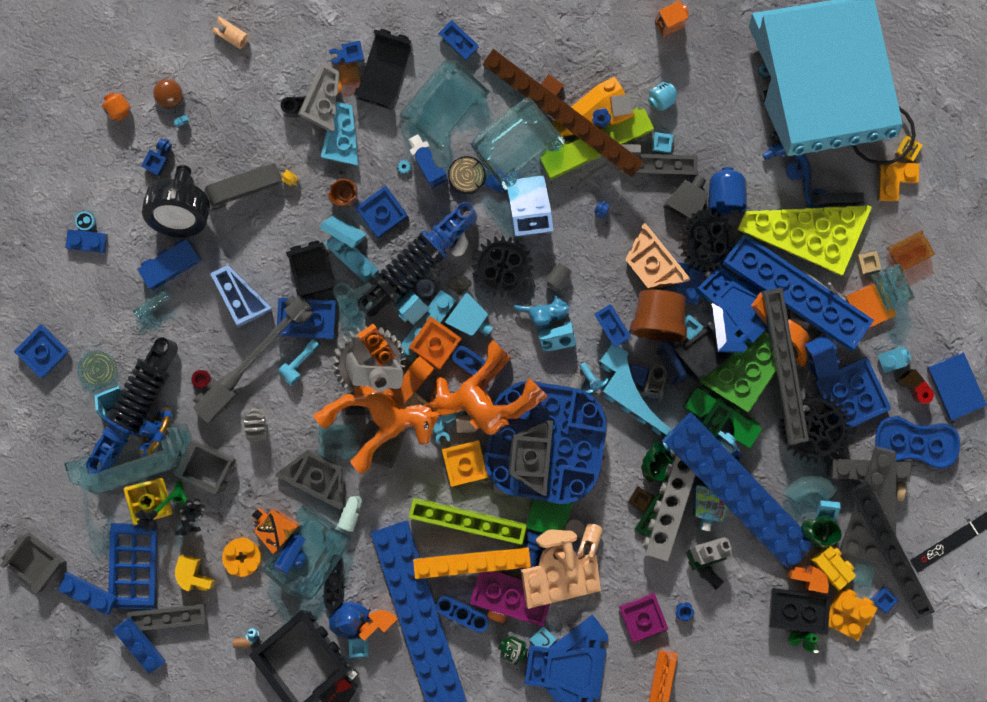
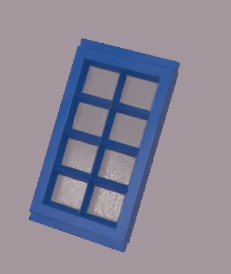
(133, 566)

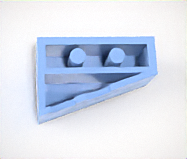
(239, 298)

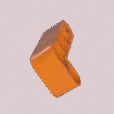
(412, 381)

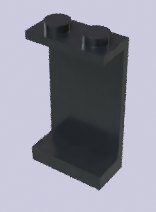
(384, 69)

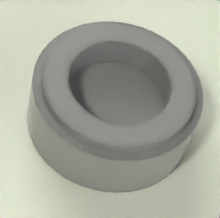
(576, 526)

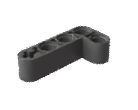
(242, 185)

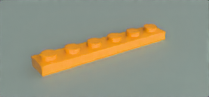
(472, 563)

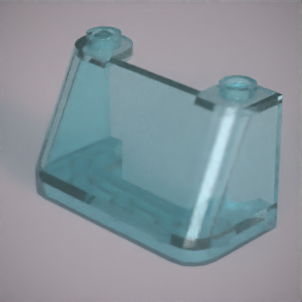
(443, 102)
(515, 141)
(323, 549)

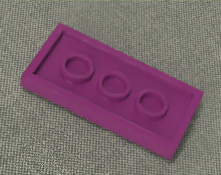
(506, 596)

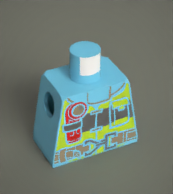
(707, 506)

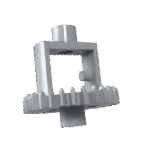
(354, 371)

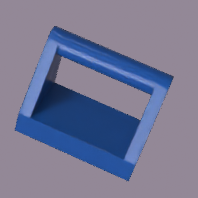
(613, 326)

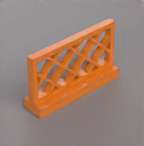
(663, 676)

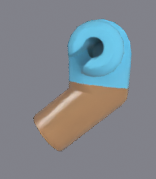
(248, 640)

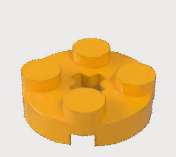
(248, 548)

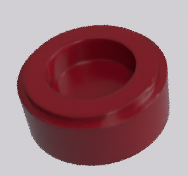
(201, 379)

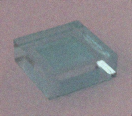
(863, 573)

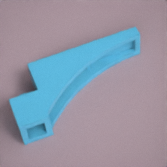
(623, 390)

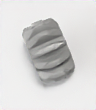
(255, 424)

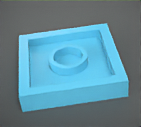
(343, 231)

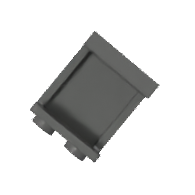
(33, 561)

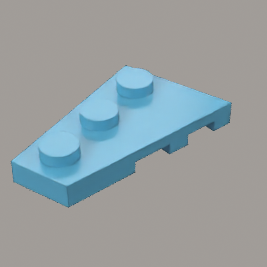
(341, 143)

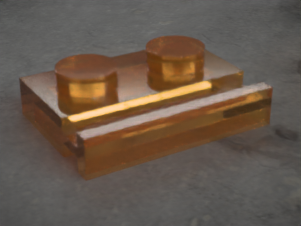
(911, 250)

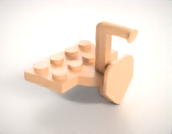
(561, 575)

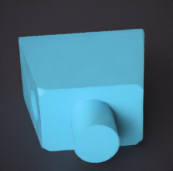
(469, 317)

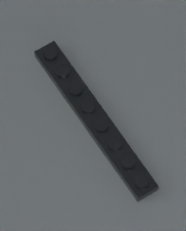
(892, 550)

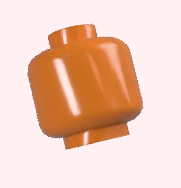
(116, 106)

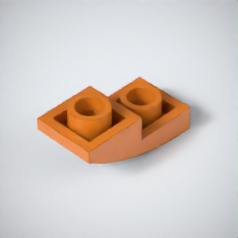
(376, 345)

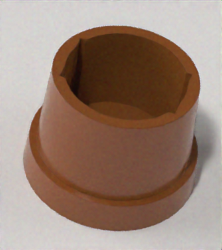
(660, 316)

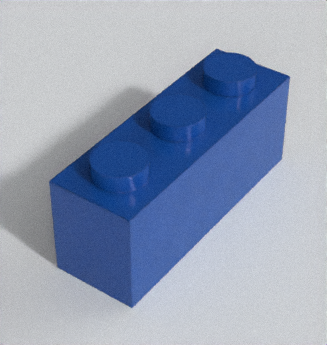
(169, 264)

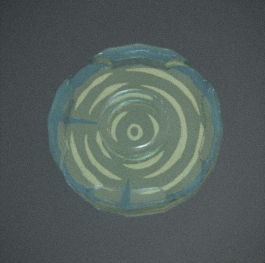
(97, 369)

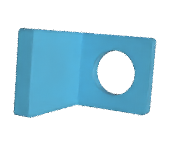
(106, 400)

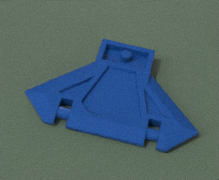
(732, 310)
(570, 666)

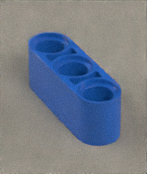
(468, 621)

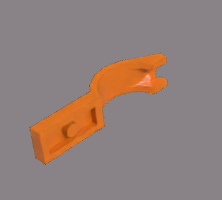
(798, 334)

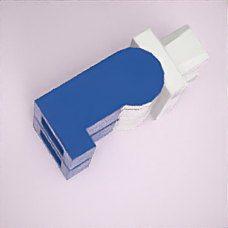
(422, 154)

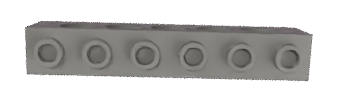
(663, 548)

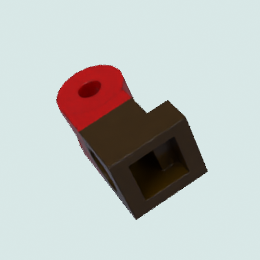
(917, 385)

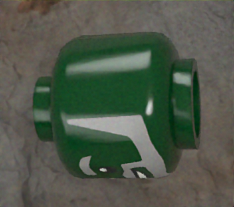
(513, 650)

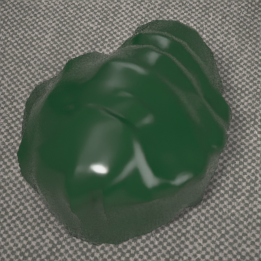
(655, 464)
(822, 531)

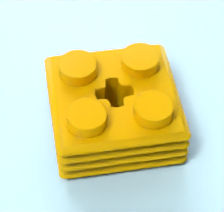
(138, 493)

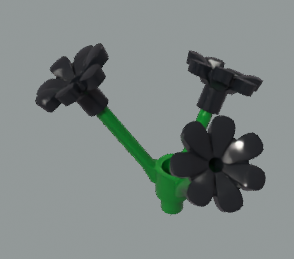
(189, 512)

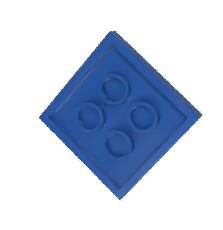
(857, 390)

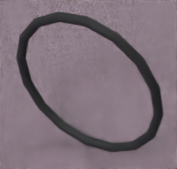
(899, 157)

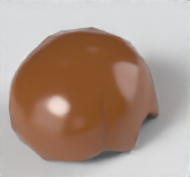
(167, 93)
(343, 193)

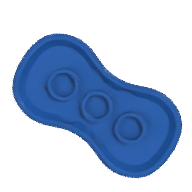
(933, 444)

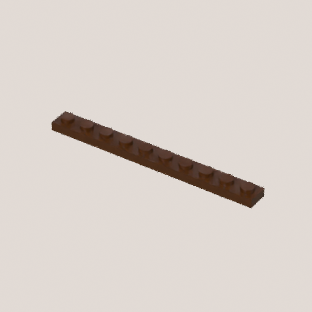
(563, 113)

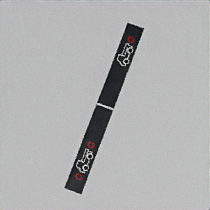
(950, 543)

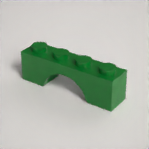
(742, 429)

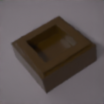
(640, 499)

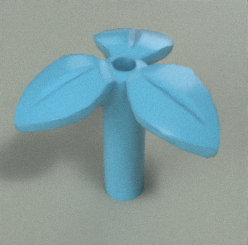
(595, 383)

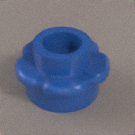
(596, 117)
(601, 209)
(684, 616)

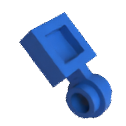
(155, 161)

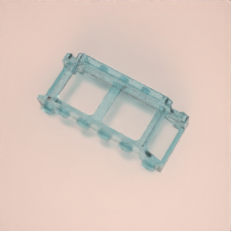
(134, 470)

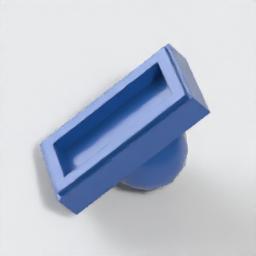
(291, 554)

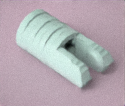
(350, 513)

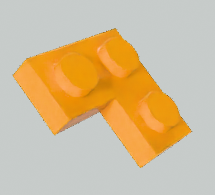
(892, 175)

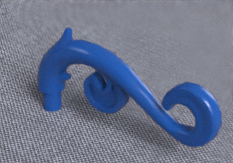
(793, 174)

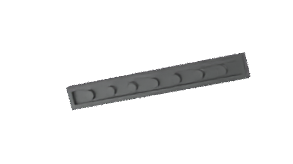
(785, 366)

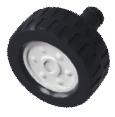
(176, 205)

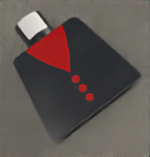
(343, 691)

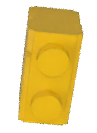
(833, 566)

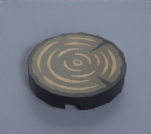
(466, 175)

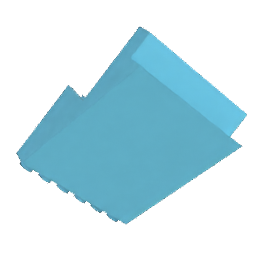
(827, 75)

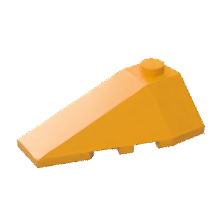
(596, 99)

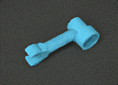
(289, 372)

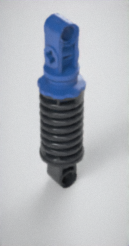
(427, 252)
(133, 404)

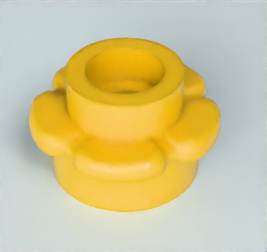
(289, 178)

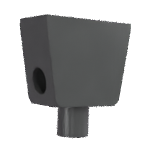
(688, 198)

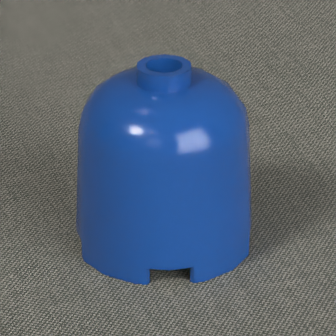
(727, 191)

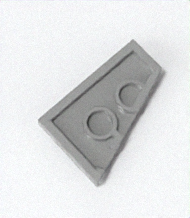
(321, 98)

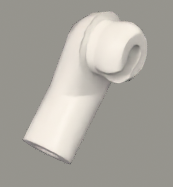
(460, 246)

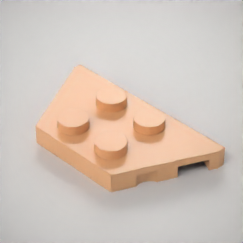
(654, 262)

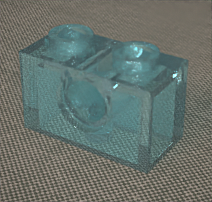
(893, 286)

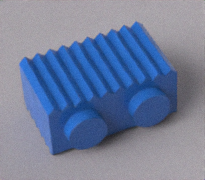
(822, 357)

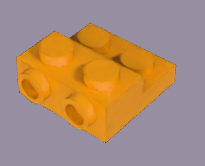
(850, 614)

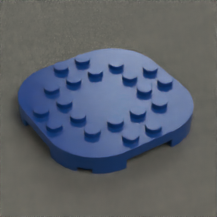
(576, 443)

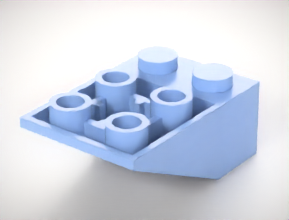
(530, 207)

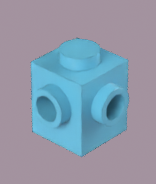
(411, 308)

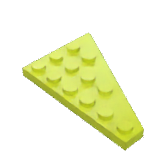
(815, 234)

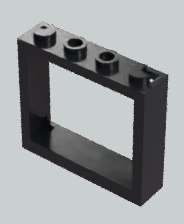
(321, 635)

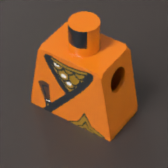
(274, 528)

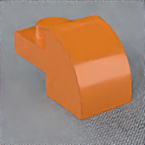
(814, 578)
(380, 619)

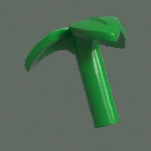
(808, 639)

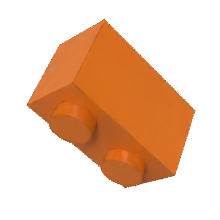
(672, 18)

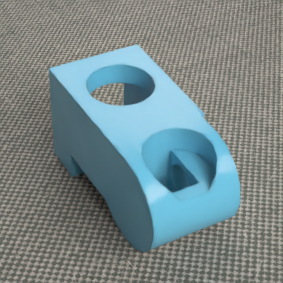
(557, 337)

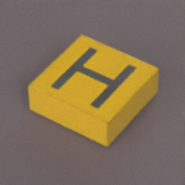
(913, 152)

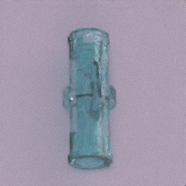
(152, 304)

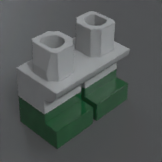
(709, 553)

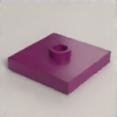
(643, 617)

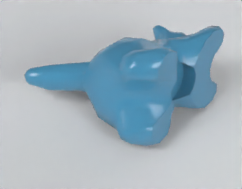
(543, 314)

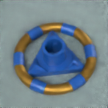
(154, 432)

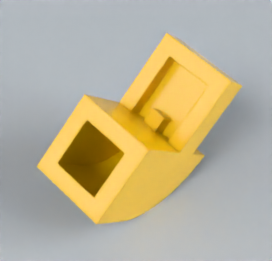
(187, 576)

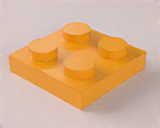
(464, 463)

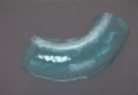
(810, 485)

